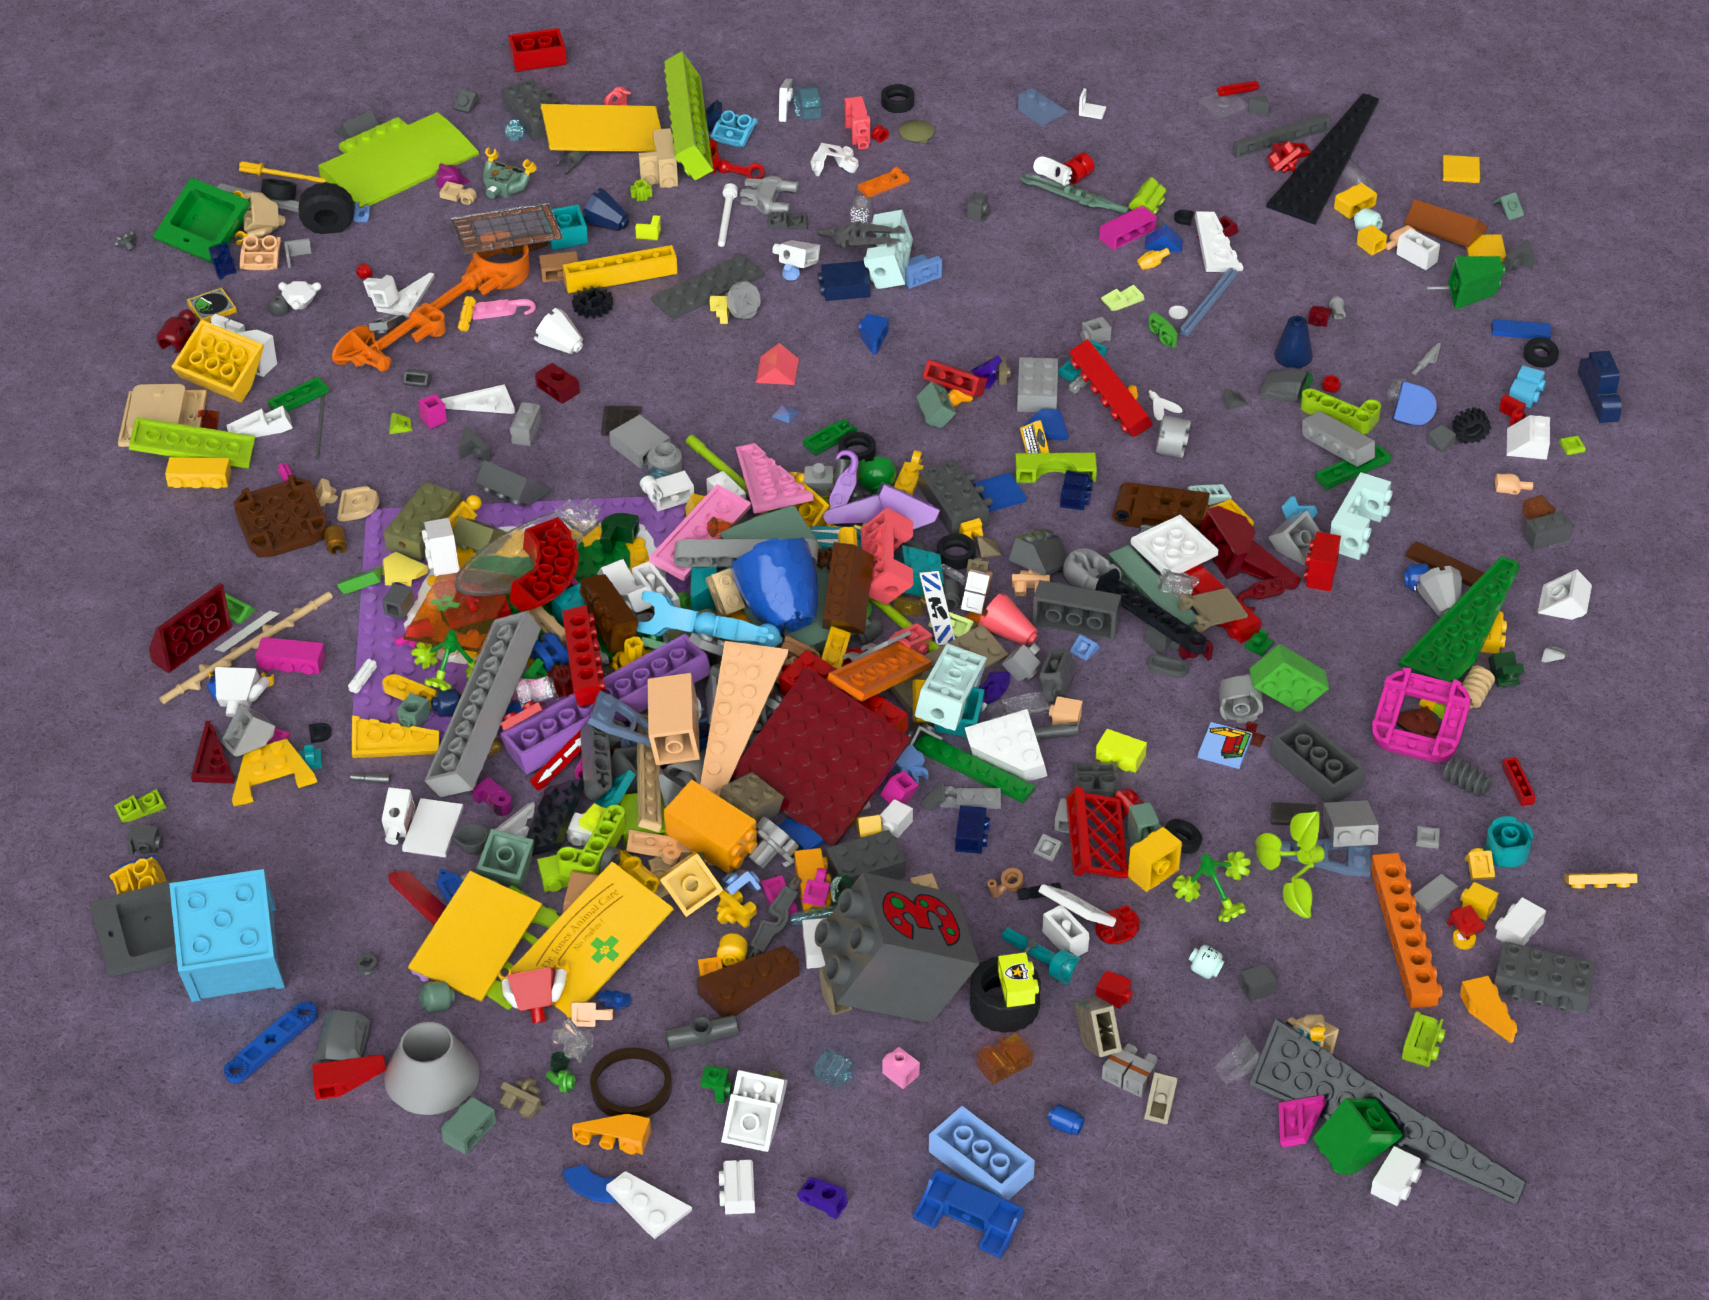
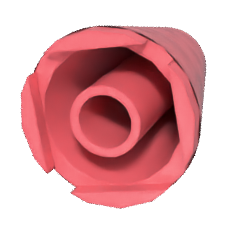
(1008, 621)

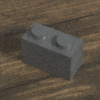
(1547, 530)

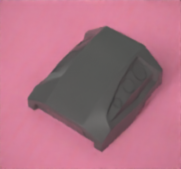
(1283, 384)
(1096, 779)
(342, 1036)

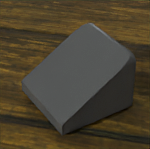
(1259, 105)

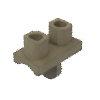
(530, 1103)

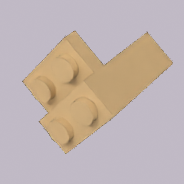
(661, 165)

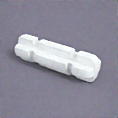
(362, 676)

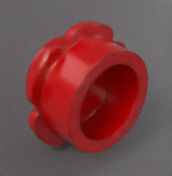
(363, 271)
(1331, 383)

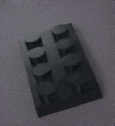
(554, 815)

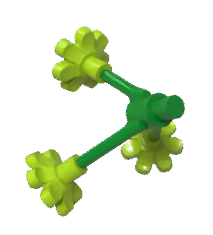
(426, 655)
(1235, 867)

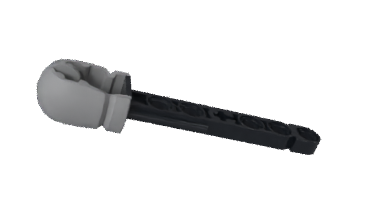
(1092, 571)

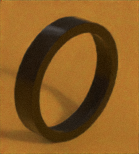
(631, 1053)

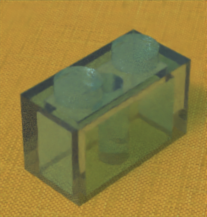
(807, 103)

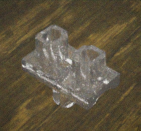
(1176, 582)
(575, 1041)

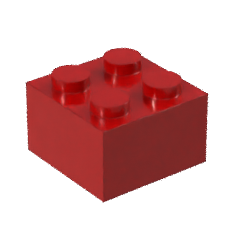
(1322, 561)

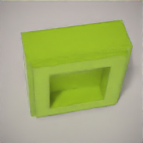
(1572, 445)

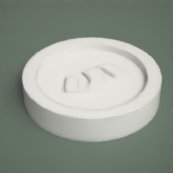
(1178, 312)

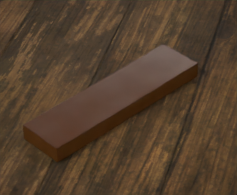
(1433, 558)

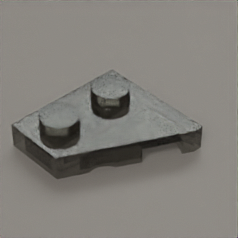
(616, 416)

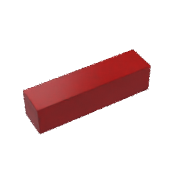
(1518, 781)

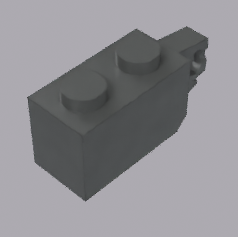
(1057, 673)

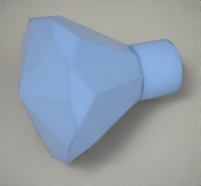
(790, 272)

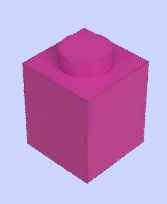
(432, 411)
(899, 787)

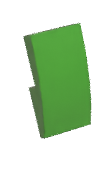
(1166, 331)

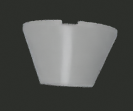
(435, 1084)

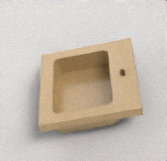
(161, 403)

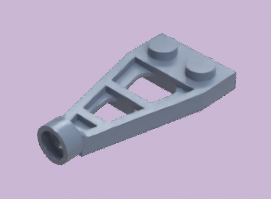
(603, 714)
(1357, 862)

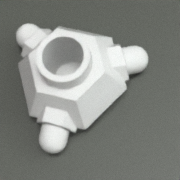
(299, 293)

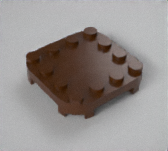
(280, 517)

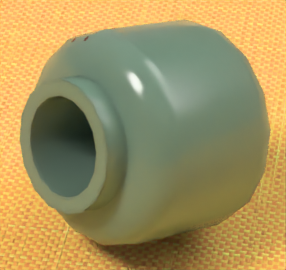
(436, 996)

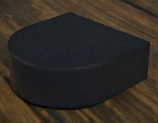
(1183, 217)
(319, 732)

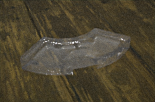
(955, 575)

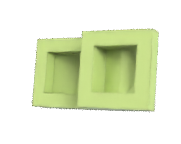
(1117, 300)

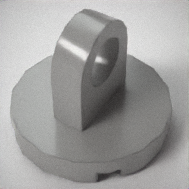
(743, 300)

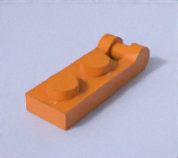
(883, 183)

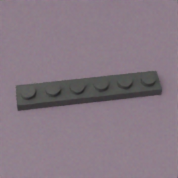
(1280, 135)

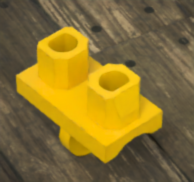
(731, 910)

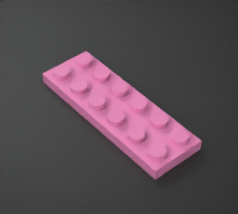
(717, 503)

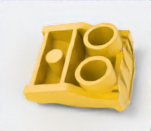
(138, 875)

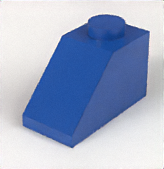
(873, 331)

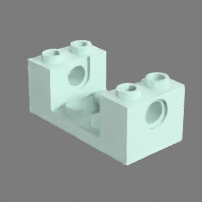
(889, 263)
(1365, 501)
(949, 686)

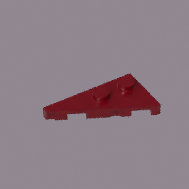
(210, 762)

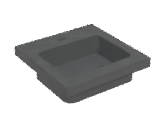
(140, 929)

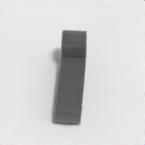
(596, 760)

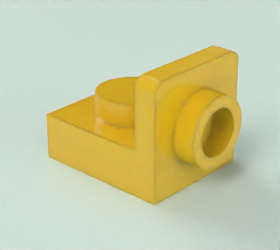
(1480, 864)

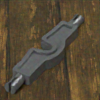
(779, 910)

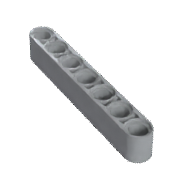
(720, 551)

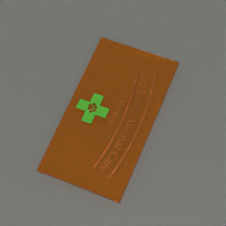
(448, 610)

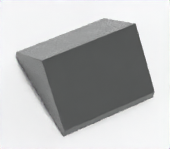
(357, 125)

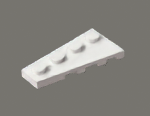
(1214, 245)

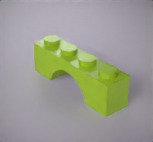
(1033, 465)

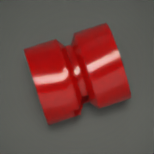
(1081, 166)

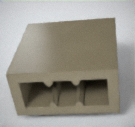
(752, 797)

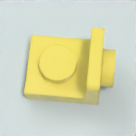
(720, 305)

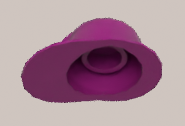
(451, 174)

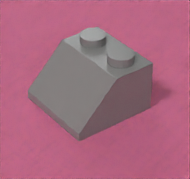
(1294, 536)
(247, 731)

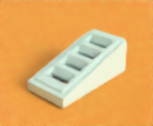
(1216, 498)

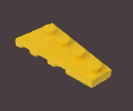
(381, 739)

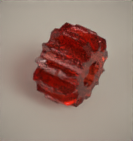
(562, 680)

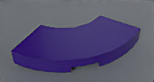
(995, 686)

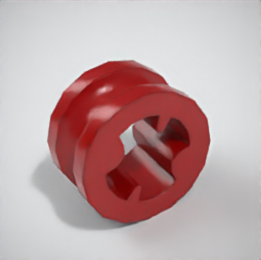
(880, 133)

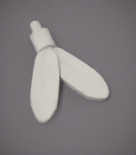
(1160, 404)

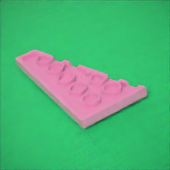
(767, 483)

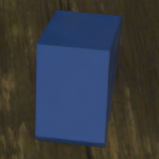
(1164, 238)

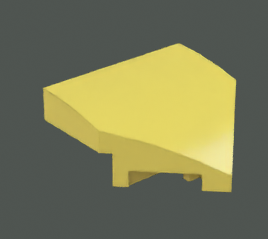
(402, 569)

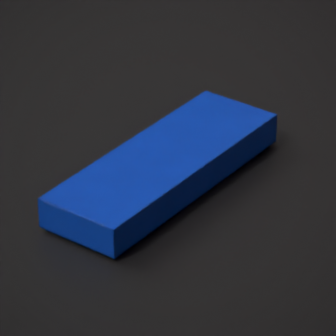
(1520, 329)

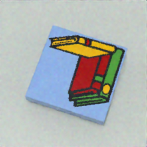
(1225, 745)

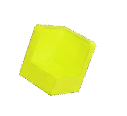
(649, 231)

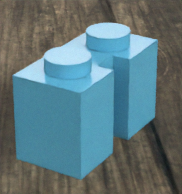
(1528, 385)

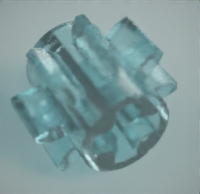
(514, 130)

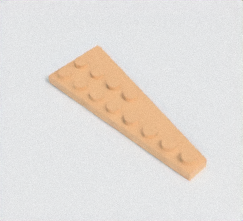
(741, 695)

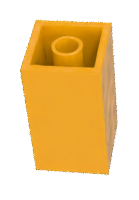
(711, 827)

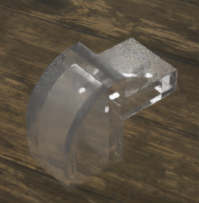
(538, 690)

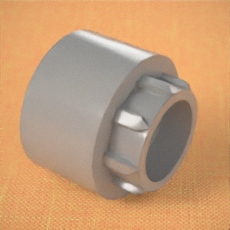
(666, 457)

